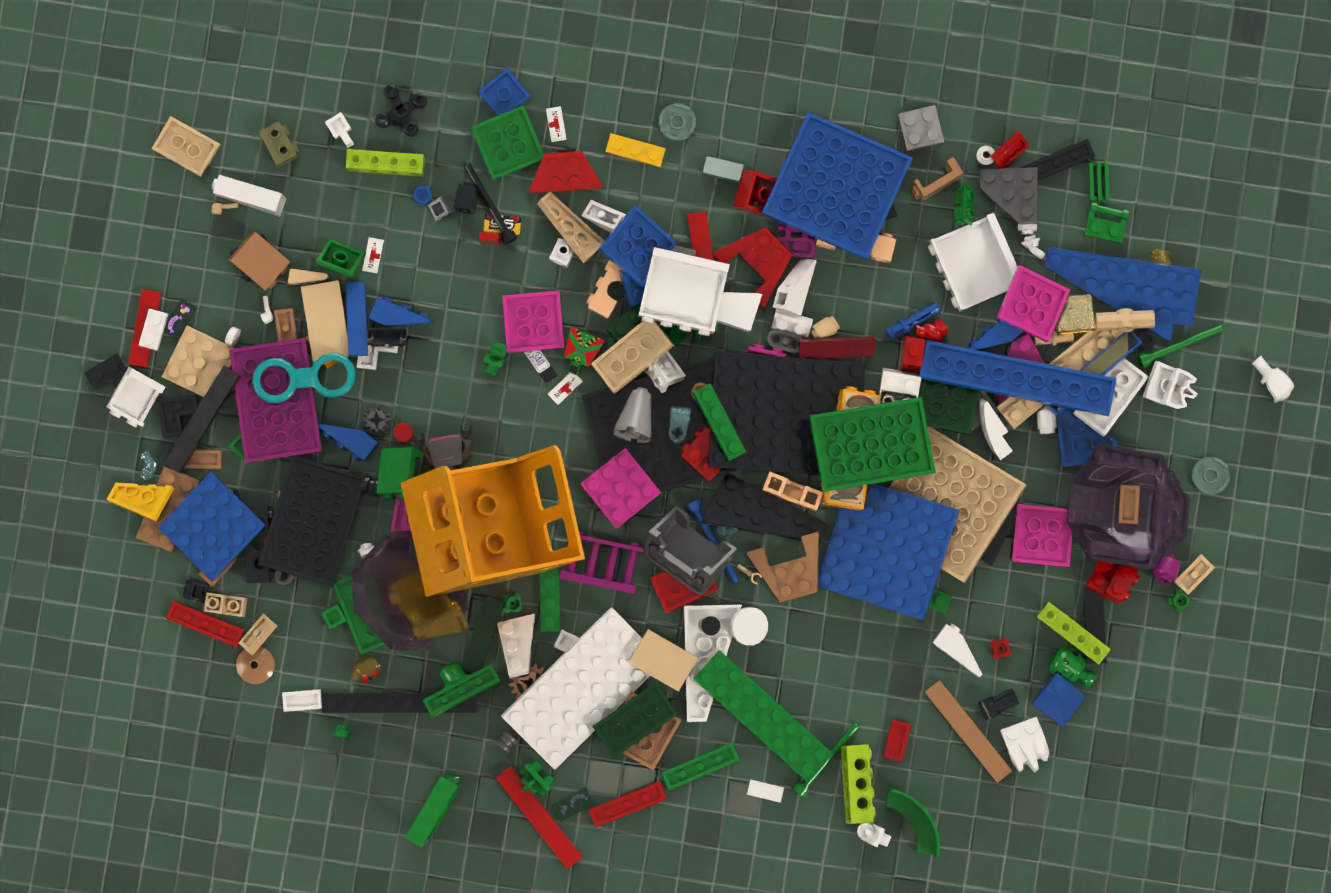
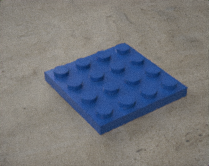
(212, 526)

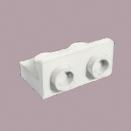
(665, 372)

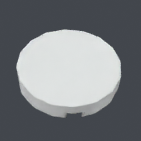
(749, 626)

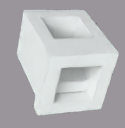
(560, 258)

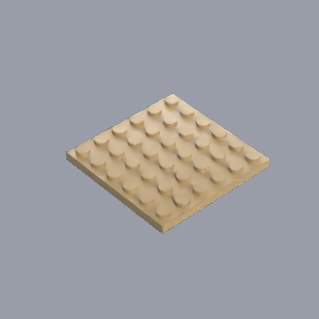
(973, 487)

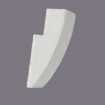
(993, 430)

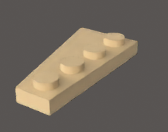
(571, 227)

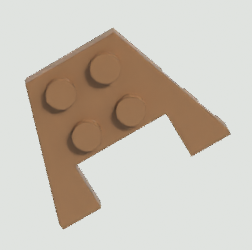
(793, 577)

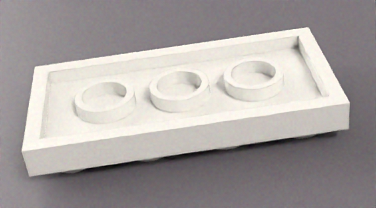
(1127, 385)

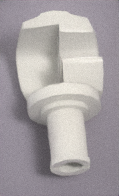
(1276, 380)

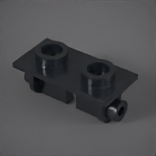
(389, 336)

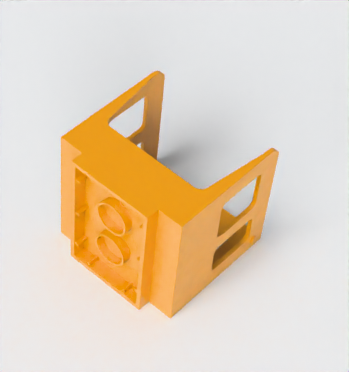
(488, 522)

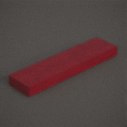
(837, 347)

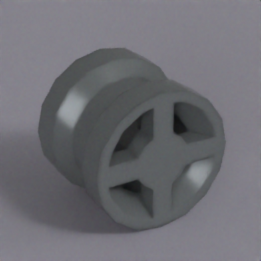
(506, 741)

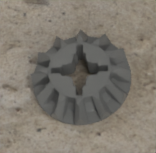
(383, 426)

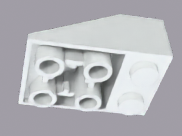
(898, 385)

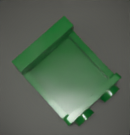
(396, 467)

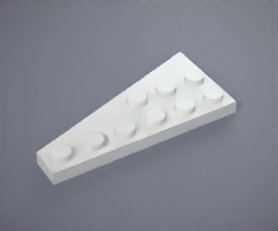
(704, 648)

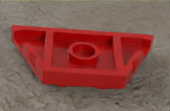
(564, 173)

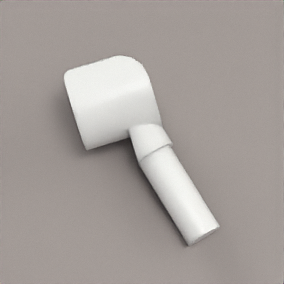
(267, 316)

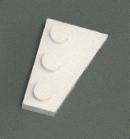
(516, 642)

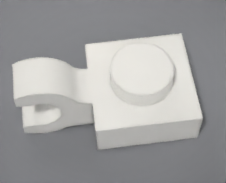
(340, 127)

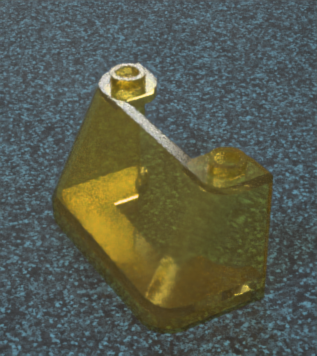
(429, 615)

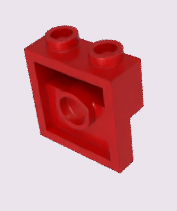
(697, 454)
(1112, 581)

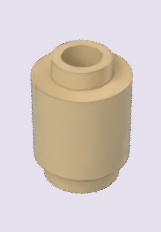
(825, 328)

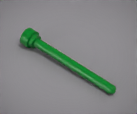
(1145, 359)
(803, 787)

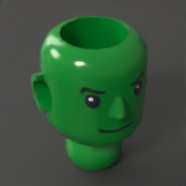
(1071, 667)

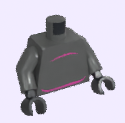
(446, 450)

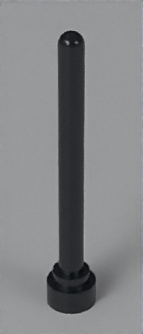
(507, 235)

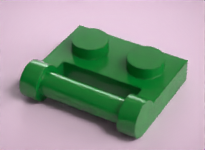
(1106, 229)

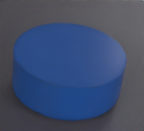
(422, 195)

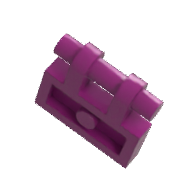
(799, 247)

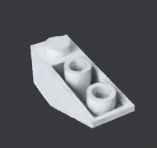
(794, 289)

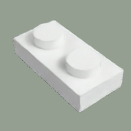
(792, 323)
(153, 329)

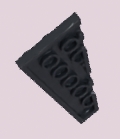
(753, 510)

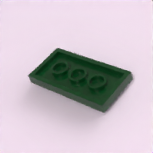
(635, 720)

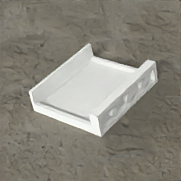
(974, 262)
(683, 291)

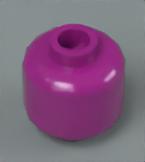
(1167, 569)

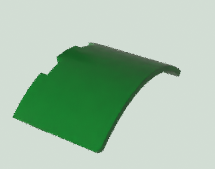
(920, 819)

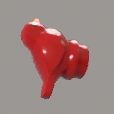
(932, 331)

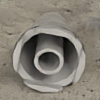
(635, 417)

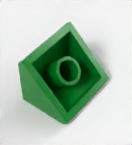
(340, 259)

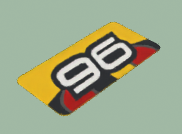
(511, 222)

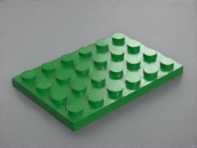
(872, 444)

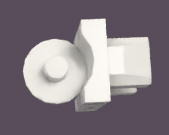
(873, 834)

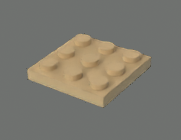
(197, 361)

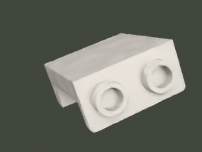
(134, 397)

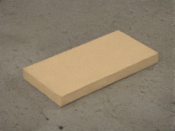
(325, 319)
(632, 355)

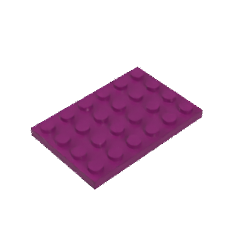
(274, 428)

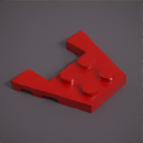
(764, 254)

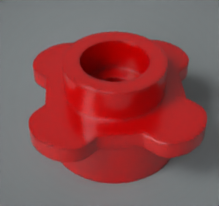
(1004, 652)

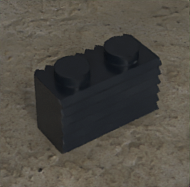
(466, 198)

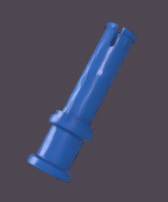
(905, 325)

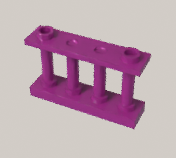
(607, 580)

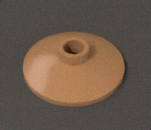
(265, 666)

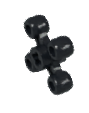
(397, 103)

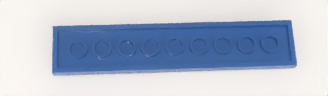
(1018, 378)

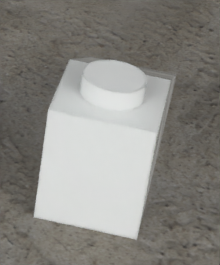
(602, 216)
(955, 646)

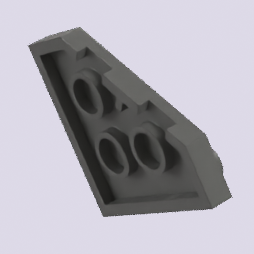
(1013, 191)

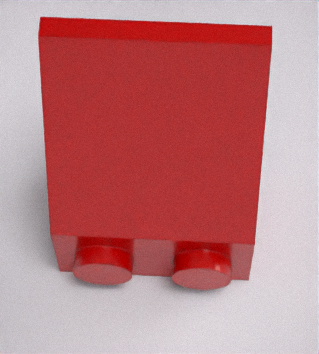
(754, 192)

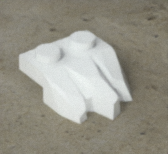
(1169, 386)
(1026, 744)

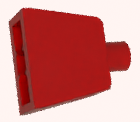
(912, 354)

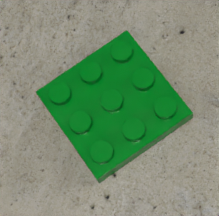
(508, 142)

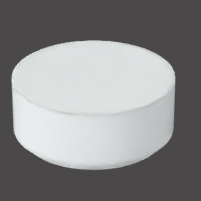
(232, 336)

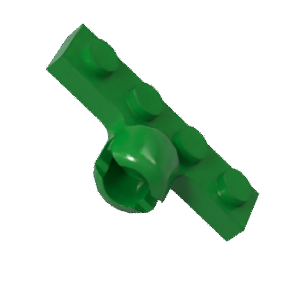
(459, 687)

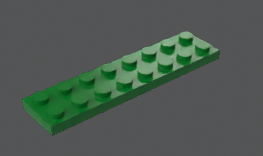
(763, 716)

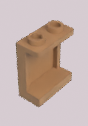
(954, 174)
(260, 261)

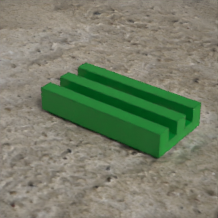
(1098, 165)

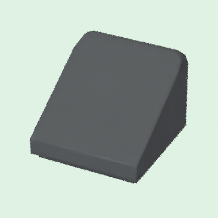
(441, 207)

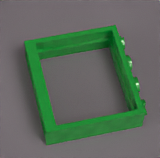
(434, 809)

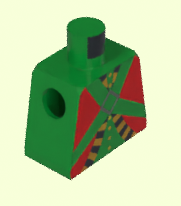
(581, 350)

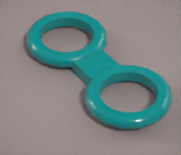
(303, 378)

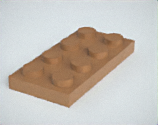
(183, 486)

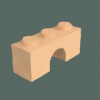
(601, 302)
(792, 491)

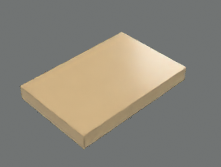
(186, 146)
(663, 660)

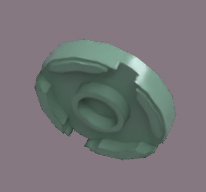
(677, 122)
(1210, 475)

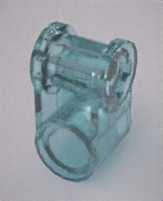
(679, 421)

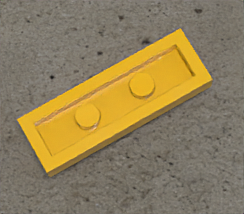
(635, 150)

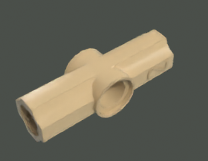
(1125, 320)

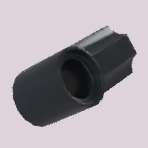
(995, 705)

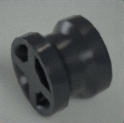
(370, 485)

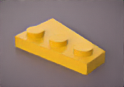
(141, 499)

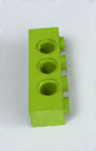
(385, 162)
(1074, 633)
(849, 755)

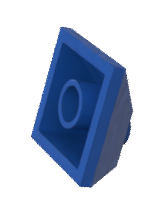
(1058, 699)

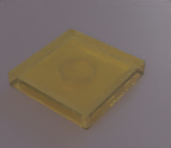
(1076, 315)

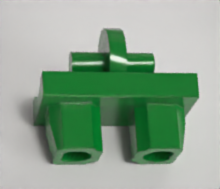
(495, 358)
(534, 781)

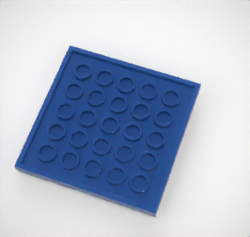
(837, 186)
(889, 550)

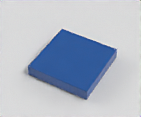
(504, 93)

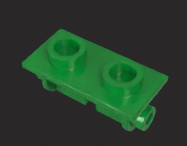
(964, 196)

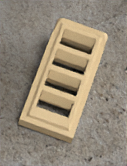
(299, 277)

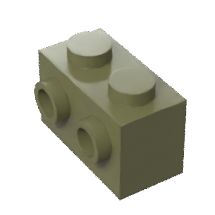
(278, 144)

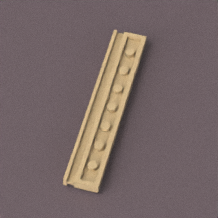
(1074, 357)

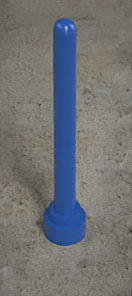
(695, 509)

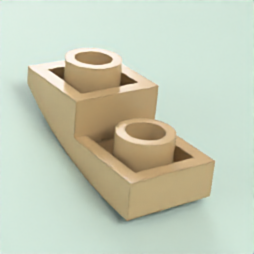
(225, 604)

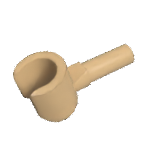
(217, 207)
(750, 574)

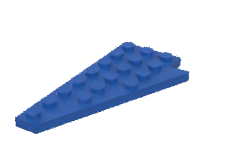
(1132, 284)

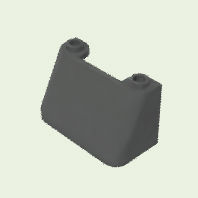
(686, 552)

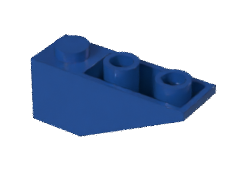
(391, 315)
(995, 336)
(355, 440)

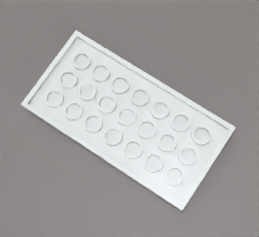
(578, 690)

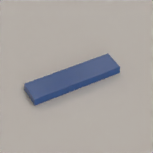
(356, 319)

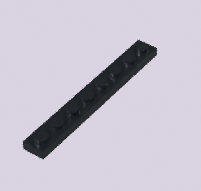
(386, 703)

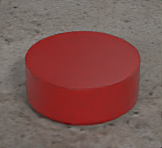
(403, 432)

